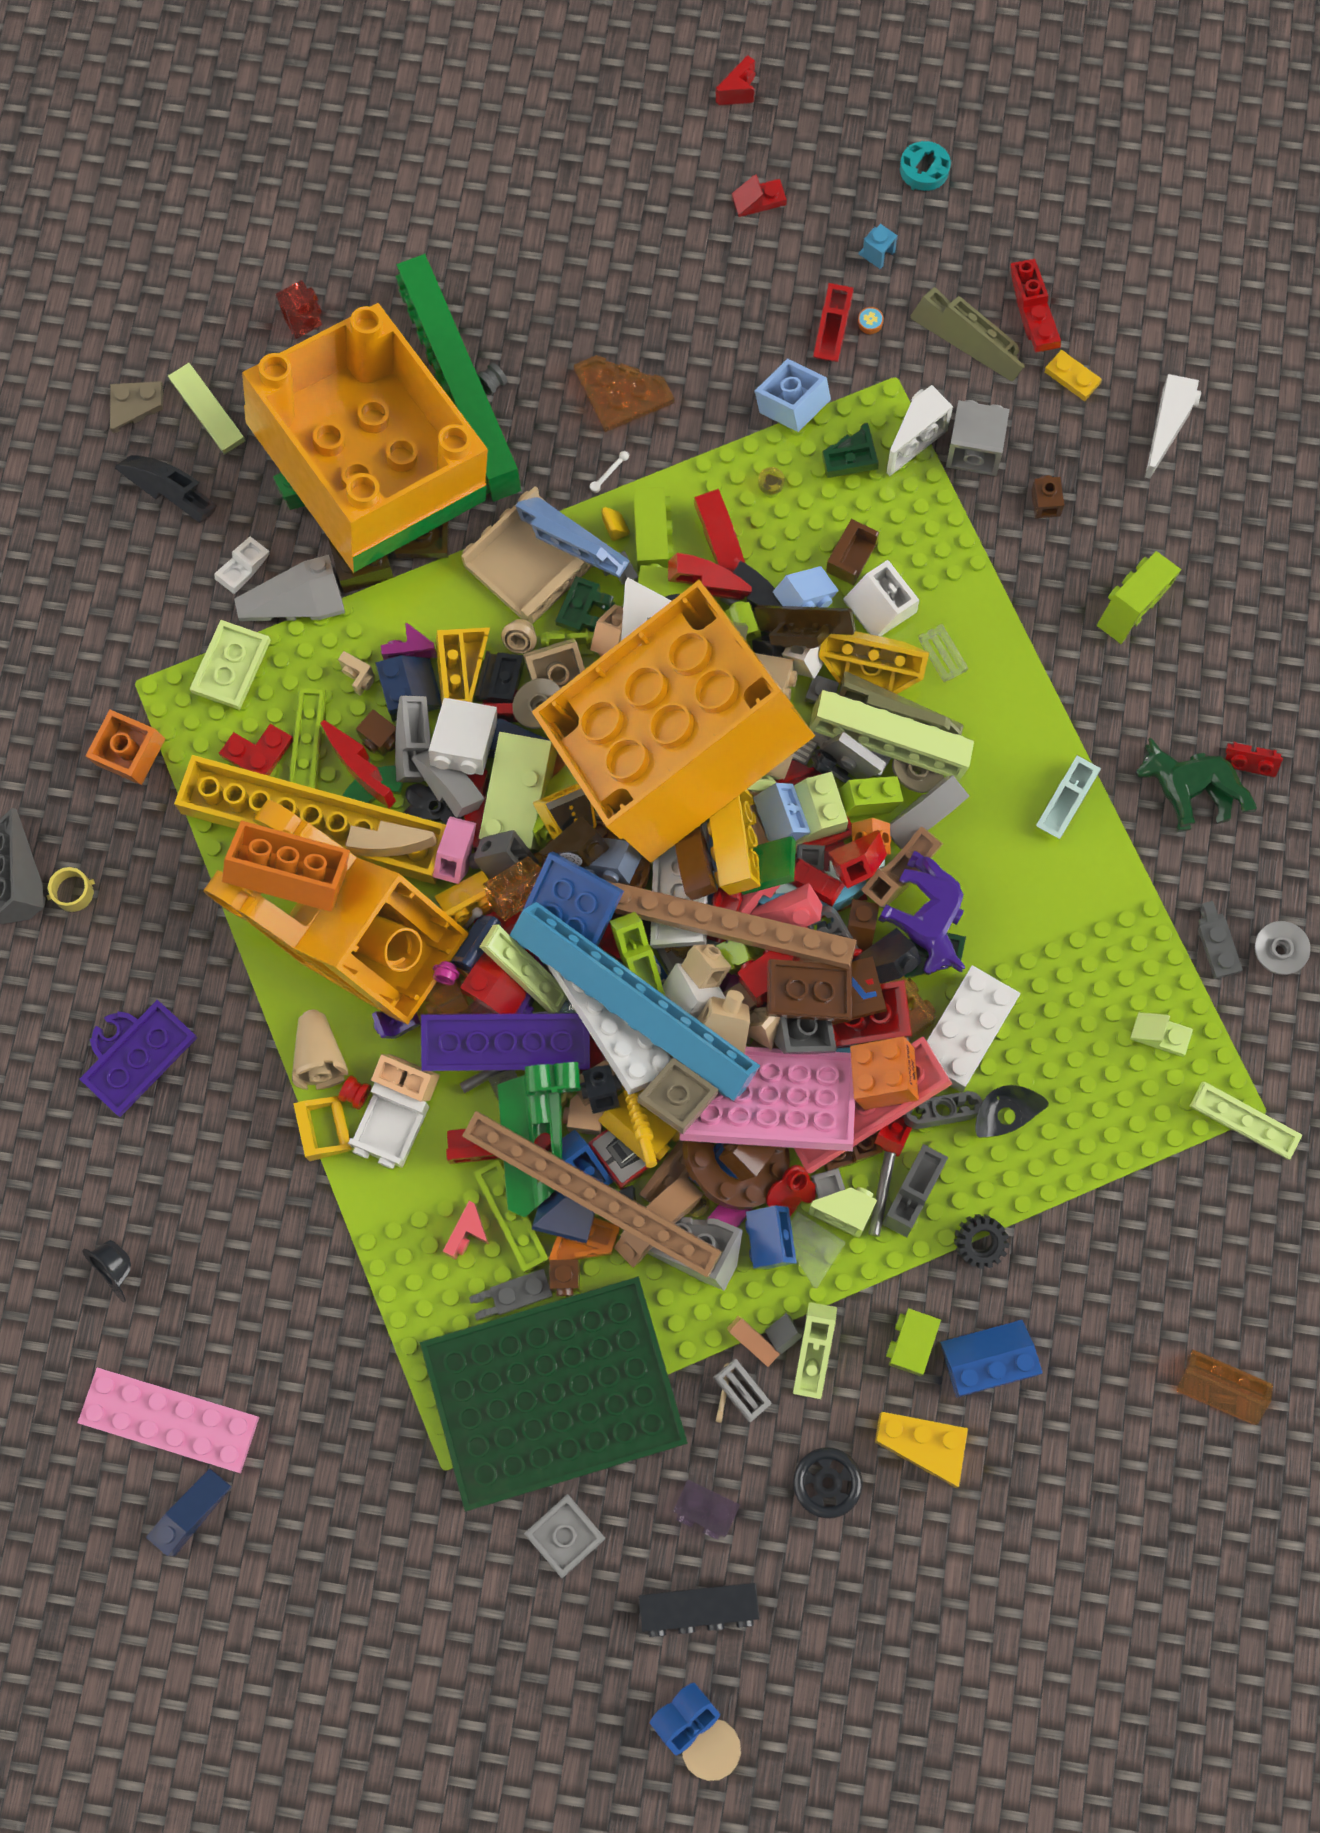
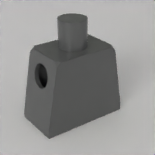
(499, 853)

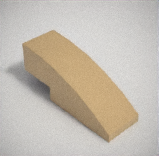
(388, 840)

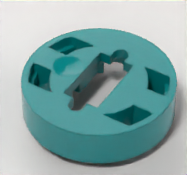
(936, 174)

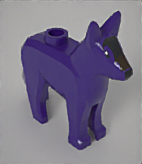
(931, 922)

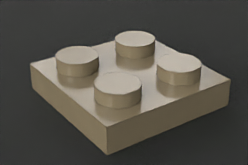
(678, 1095)

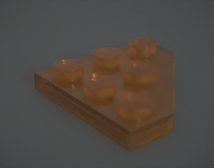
(621, 391)

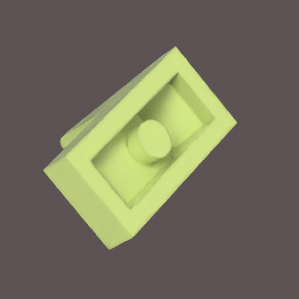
(1161, 1033)

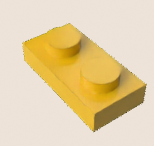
(1073, 375)

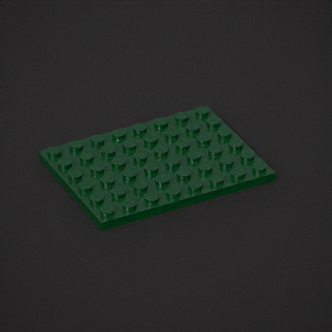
(552, 1393)

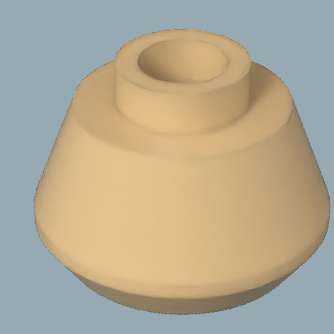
(519, 636)

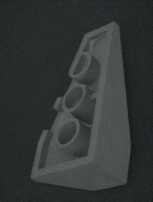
(19, 878)

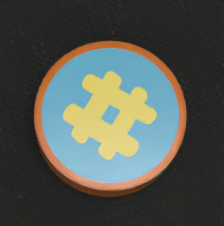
(870, 320)

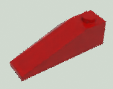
(492, 985)

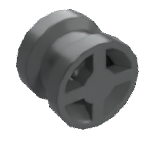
(492, 378)

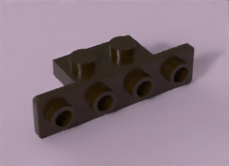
(803, 625)

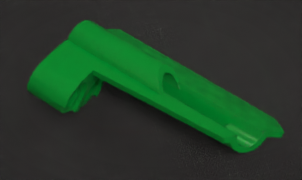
(529, 1108)

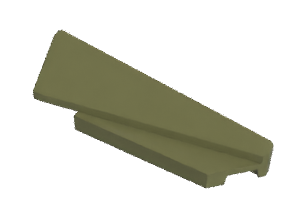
(968, 331)
(878, 697)

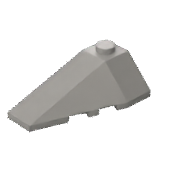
(299, 592)
(716, 1233)

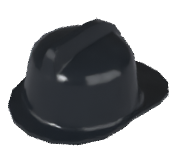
(111, 1263)

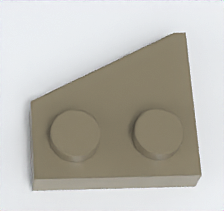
(134, 402)

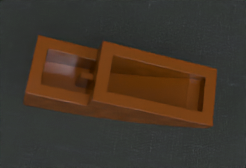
(695, 865)

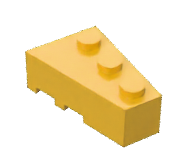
(460, 661)

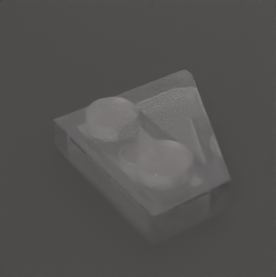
(814, 1248)

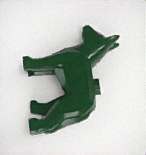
(1190, 778)

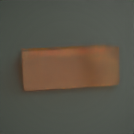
(1225, 1387)

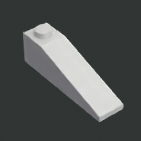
(1175, 406)

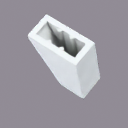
(639, 605)

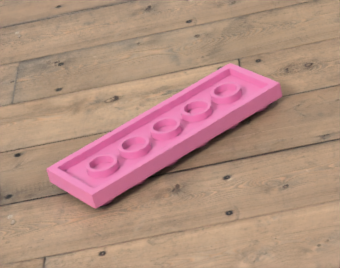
(168, 1420)

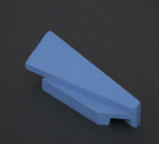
(569, 537)

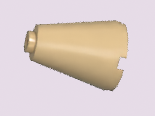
(317, 1053)

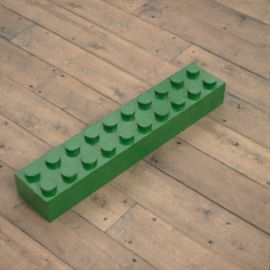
(455, 370)

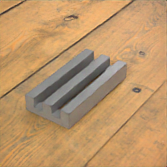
(734, 1398)

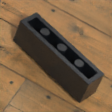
(699, 1607)

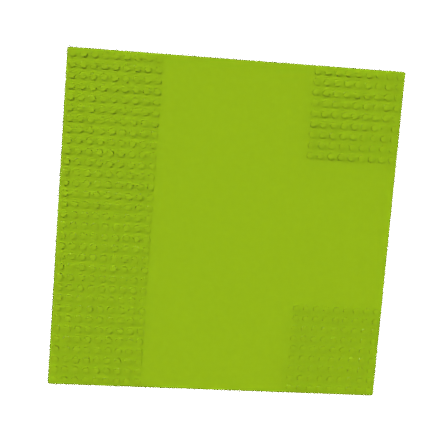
(1044, 914)

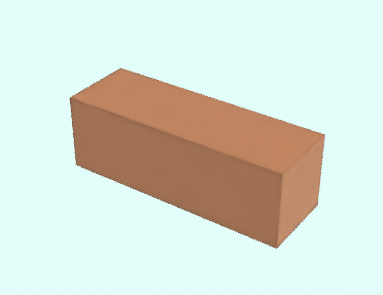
(753, 1341)

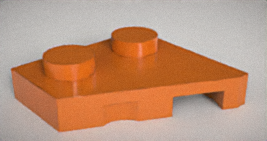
(600, 1243)

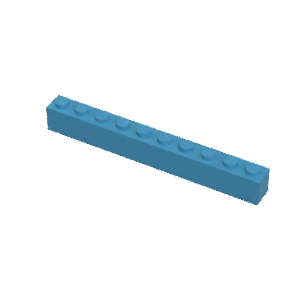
(634, 1001)

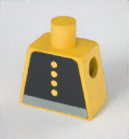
(564, 808)

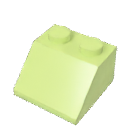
(821, 807)
(845, 1209)

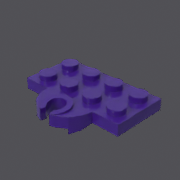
(135, 1055)

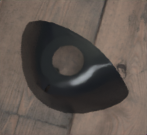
(1020, 1099)

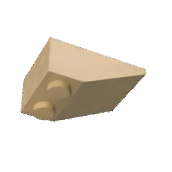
(555, 662)

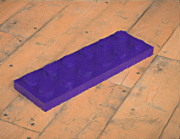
(502, 1041)

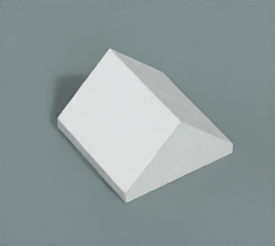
(686, 994)

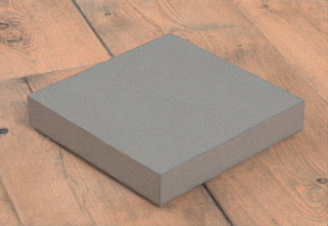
(564, 1536)

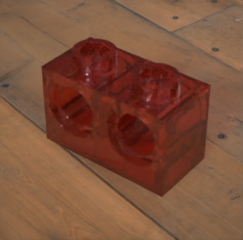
(299, 308)

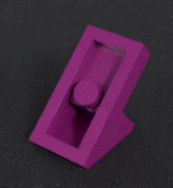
(416, 646)

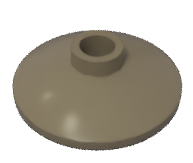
(530, 697)
(920, 782)

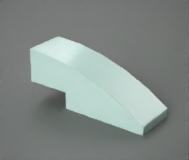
(1068, 797)

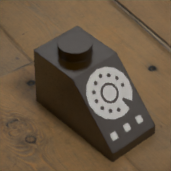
(578, 844)

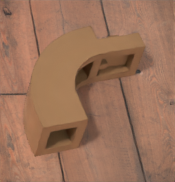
(885, 884)
(672, 1205)

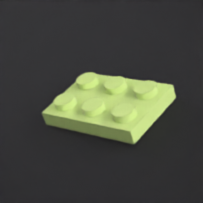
(230, 664)

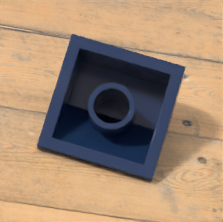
(408, 678)

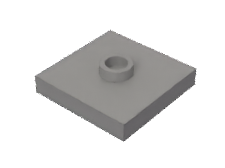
(853, 756)

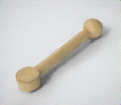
(722, 1400)

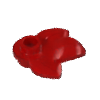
(792, 1189)

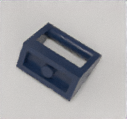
(470, 950)

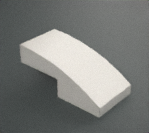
(243, 565)

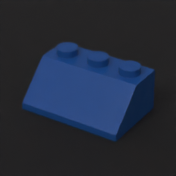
(990, 1358)

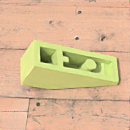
(815, 1350)

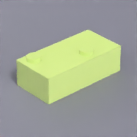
(517, 780)

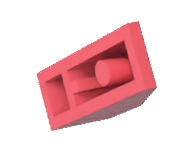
(796, 907)

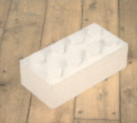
(970, 1025)

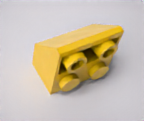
(464, 897)

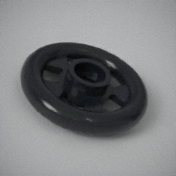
(815, 1504)

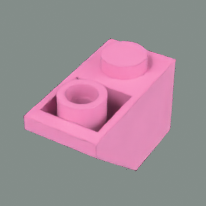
(454, 850)

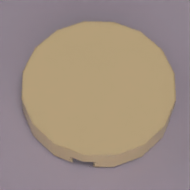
(714, 1752)

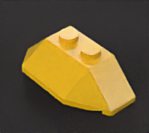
(875, 659)

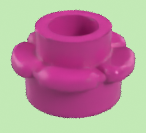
(445, 973)

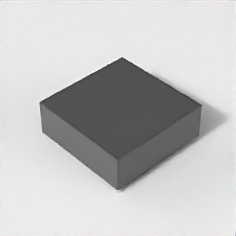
(783, 1333)

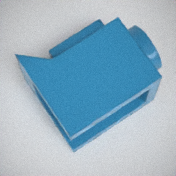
(876, 243)

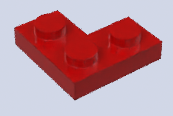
(259, 757)

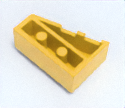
(927, 1444)

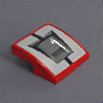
(617, 1158)

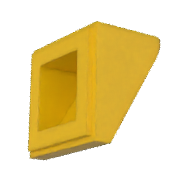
(614, 523)

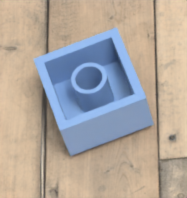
(792, 395)

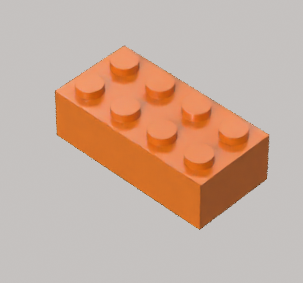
(285, 866)

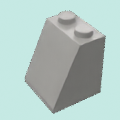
(977, 437)

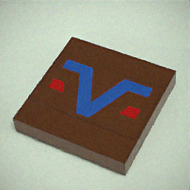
(866, 990)

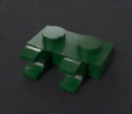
(578, 604)

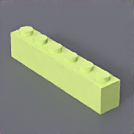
(892, 734)

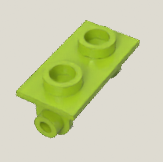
(583, 639)

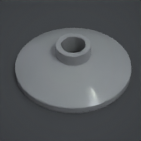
(1291, 939)

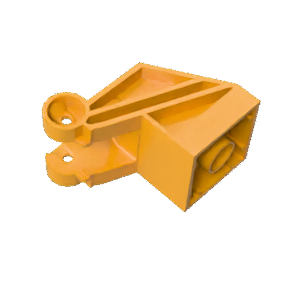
(372, 943)

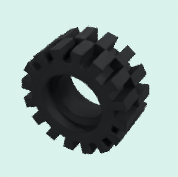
(997, 1246)

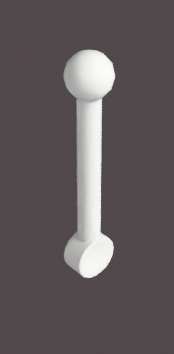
(595, 486)

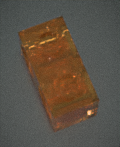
(511, 888)

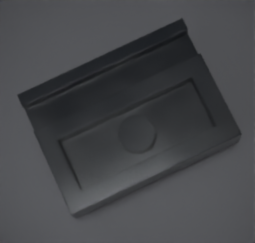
(499, 677)

